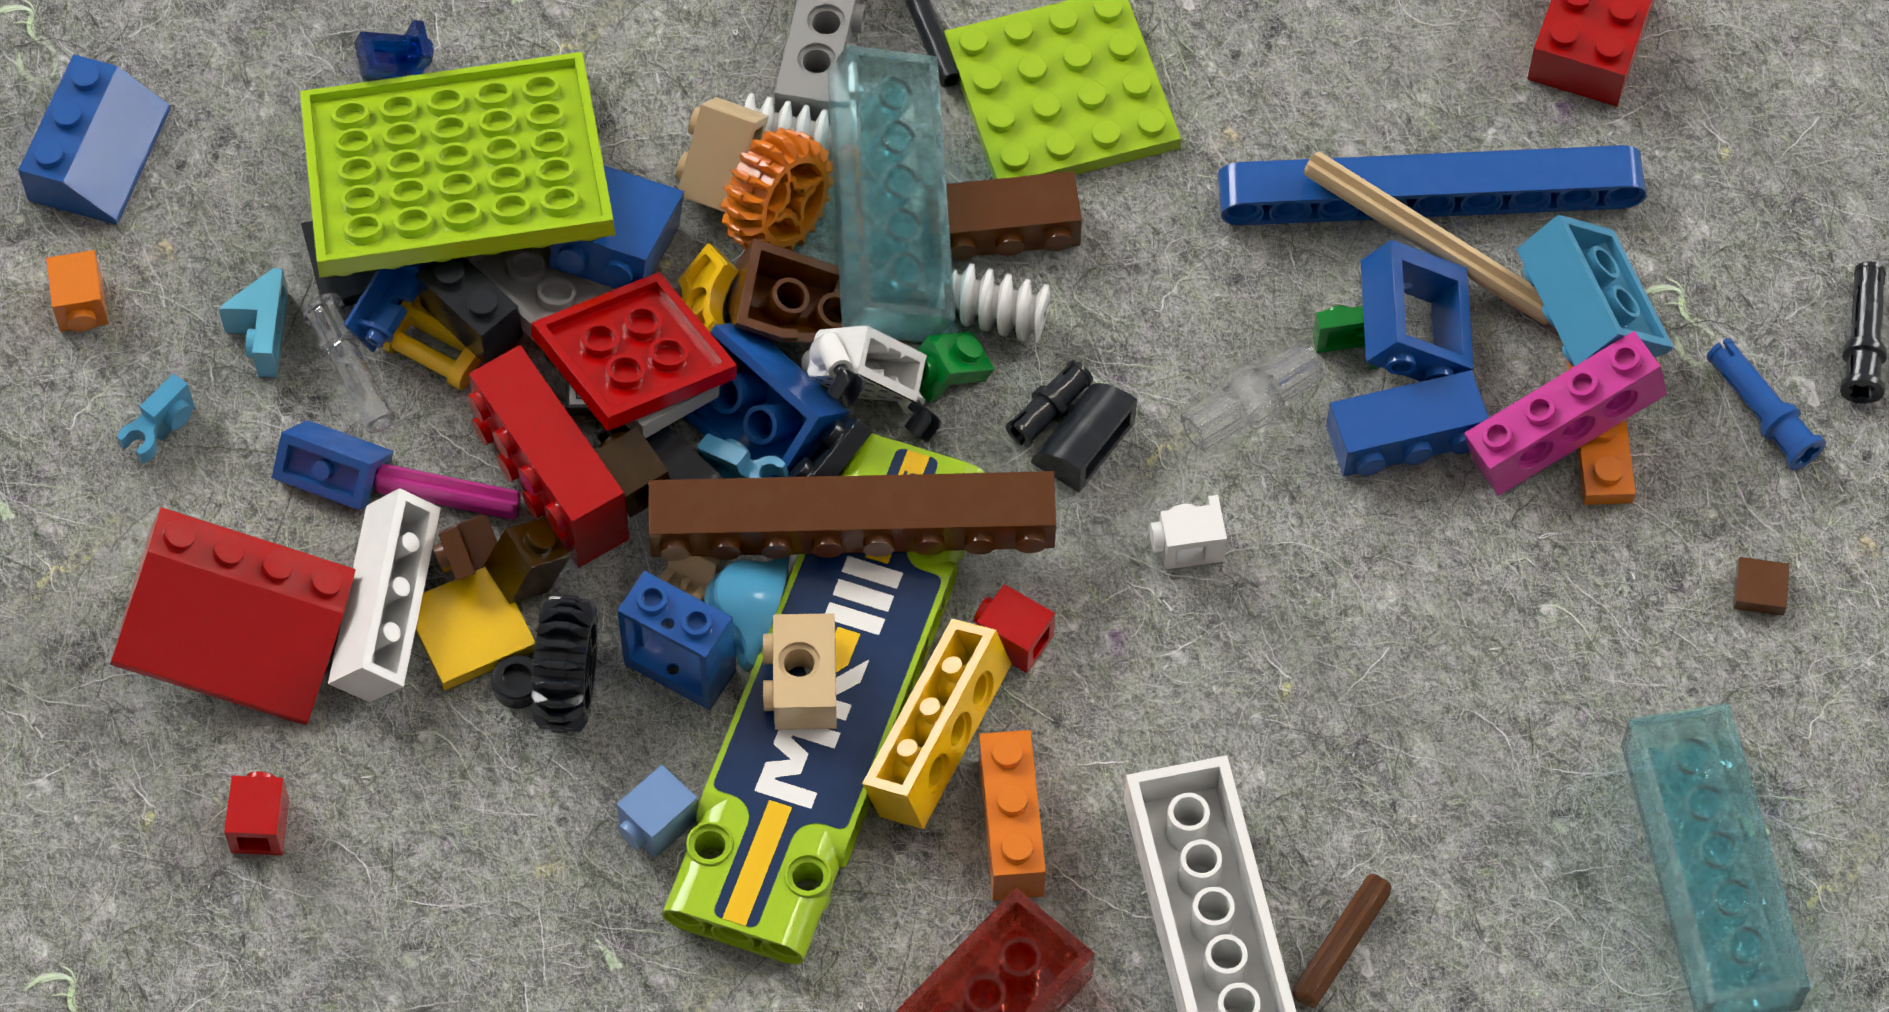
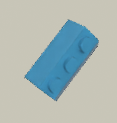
(1589, 289)

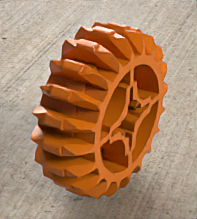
(778, 190)

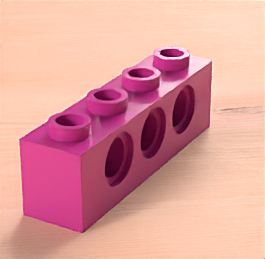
(1566, 413)

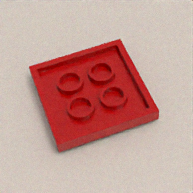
(633, 351)

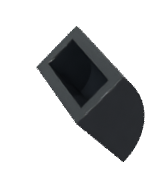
(1087, 435)

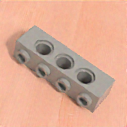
(811, 51)

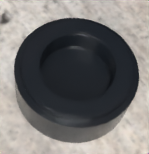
(513, 681)

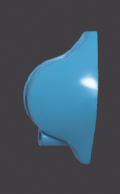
(751, 596)

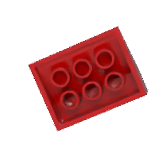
(232, 616)

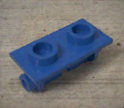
(379, 307)

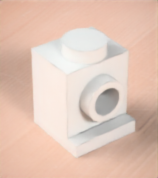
(1190, 535)

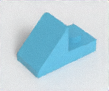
(260, 315)

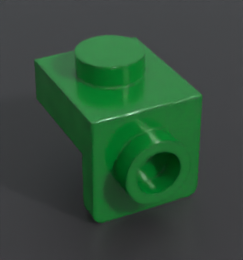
(1339, 329)
(952, 361)

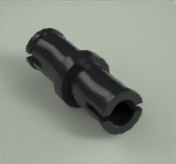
(1049, 403)

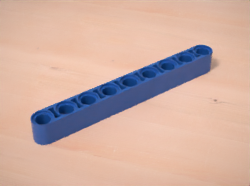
(1440, 184)

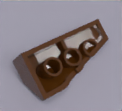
(785, 294)

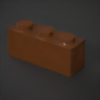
(1013, 215)

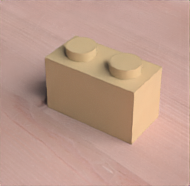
(719, 136)

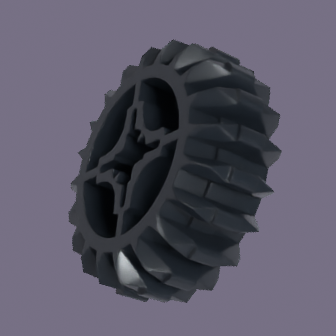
(564, 663)

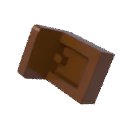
(465, 546)

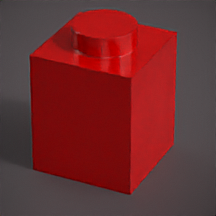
(1020, 623)
(257, 814)

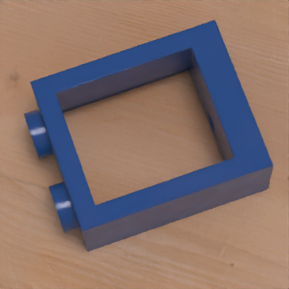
(1401, 270)
(697, 644)

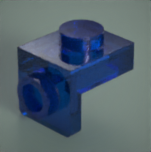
(394, 54)

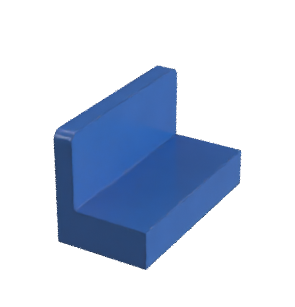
(329, 463)

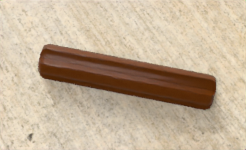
(1342, 940)

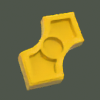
(706, 285)

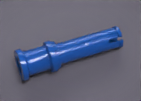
(1778, 419)

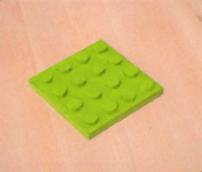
(1062, 89)

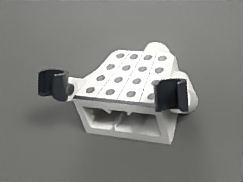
(873, 366)

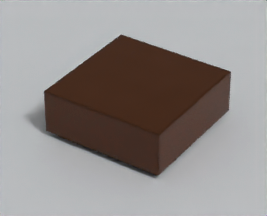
(1761, 586)

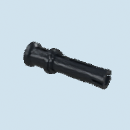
(1864, 350)

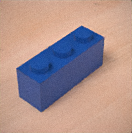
(1404, 423)

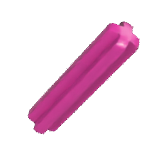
(449, 491)

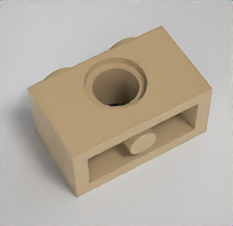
(808, 699)

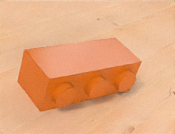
(1011, 814)

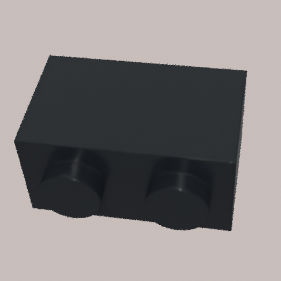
(470, 307)

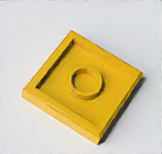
(470, 628)

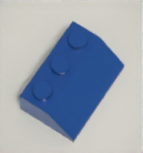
(92, 141)
(770, 402)

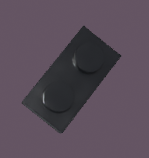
(838, 446)

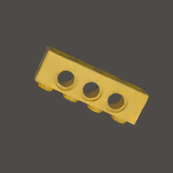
(937, 723)

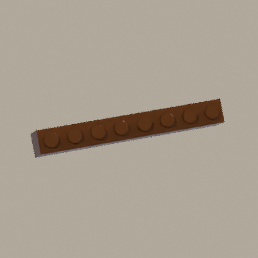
(852, 515)

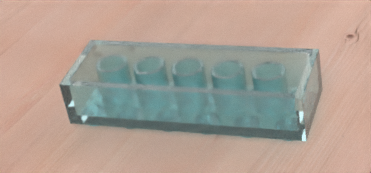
(890, 193)
(1714, 862)

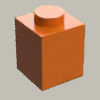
(77, 291)

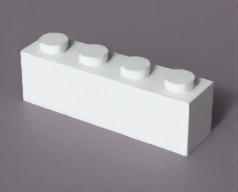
(384, 596)

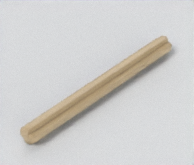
(1425, 234)

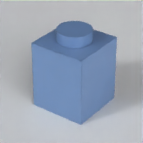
(656, 812)

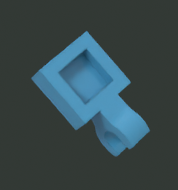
(161, 413)
(733, 459)

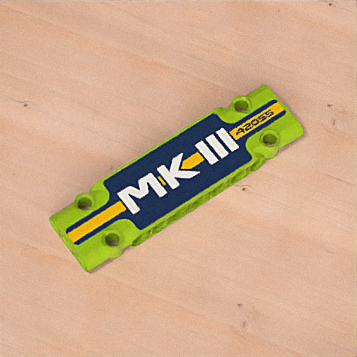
(795, 798)

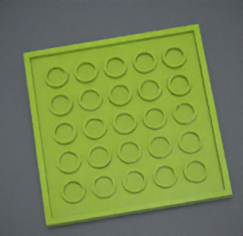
(454, 164)

